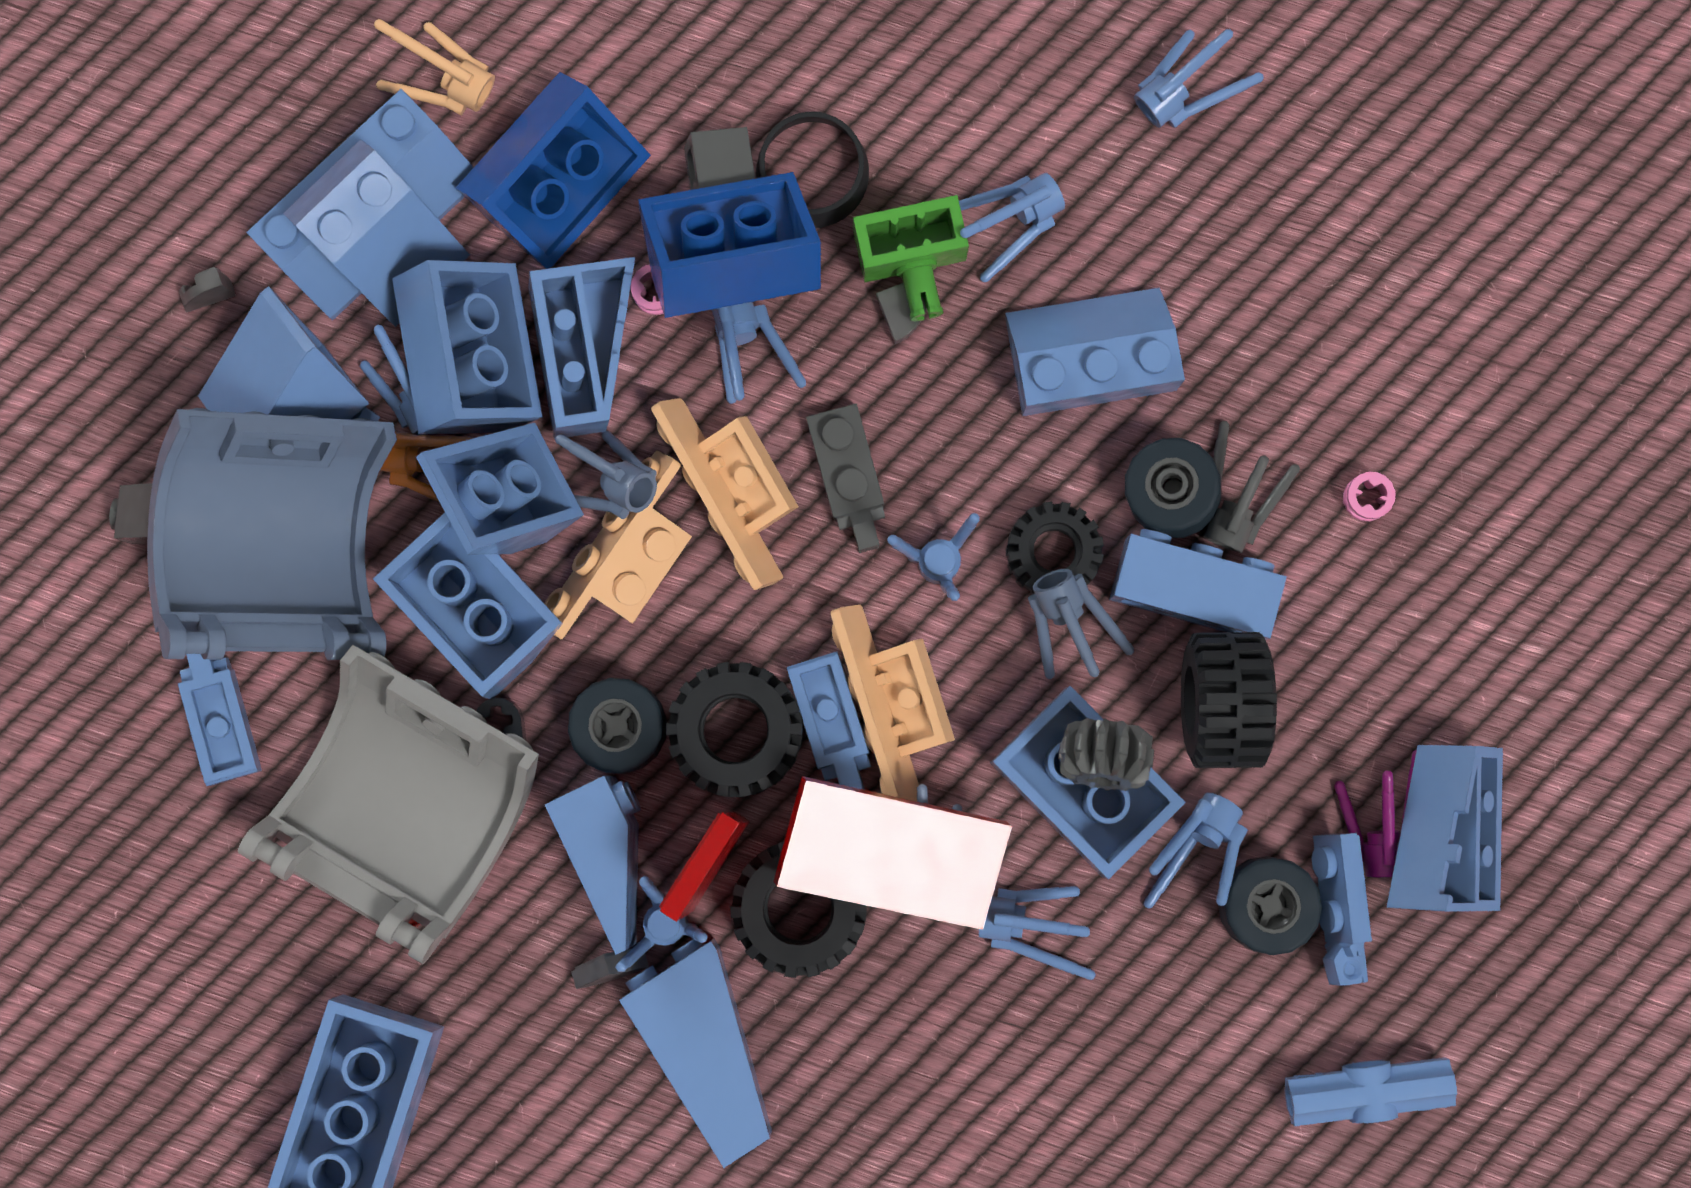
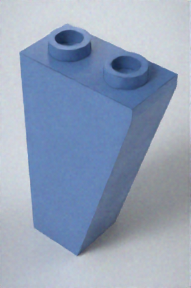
(701, 1046)

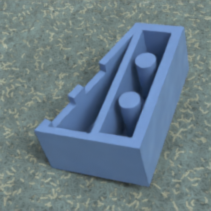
(579, 339)
(1451, 832)

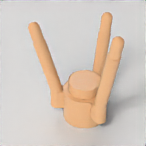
(465, 81)

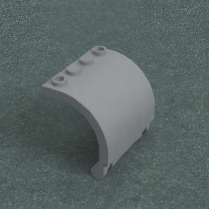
(399, 805)

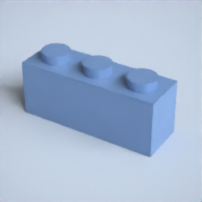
(1197, 584)

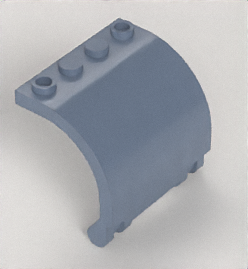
(263, 533)

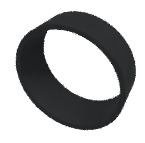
(844, 207)

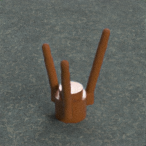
(403, 461)

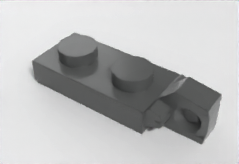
(848, 472)

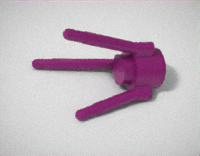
(1382, 845)

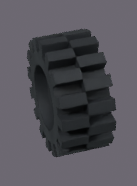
(1053, 518)

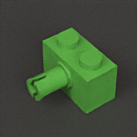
(911, 245)

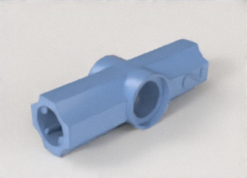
(1370, 1091)

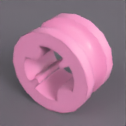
(639, 292)
(1367, 512)

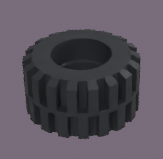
(1228, 700)
(689, 717)
(772, 948)

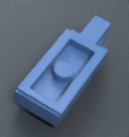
(830, 719)
(217, 720)
(1344, 906)

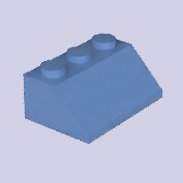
(1094, 351)
(469, 607)

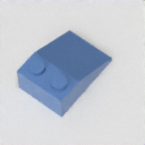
(371, 225)
(501, 490)
(603, 847)

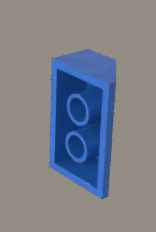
(554, 170)
(730, 244)

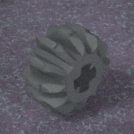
(1106, 754)

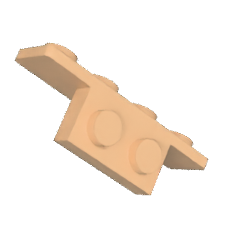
(734, 482)
(624, 559)
(895, 697)

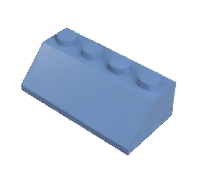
(412, 149)

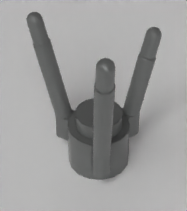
(1232, 523)

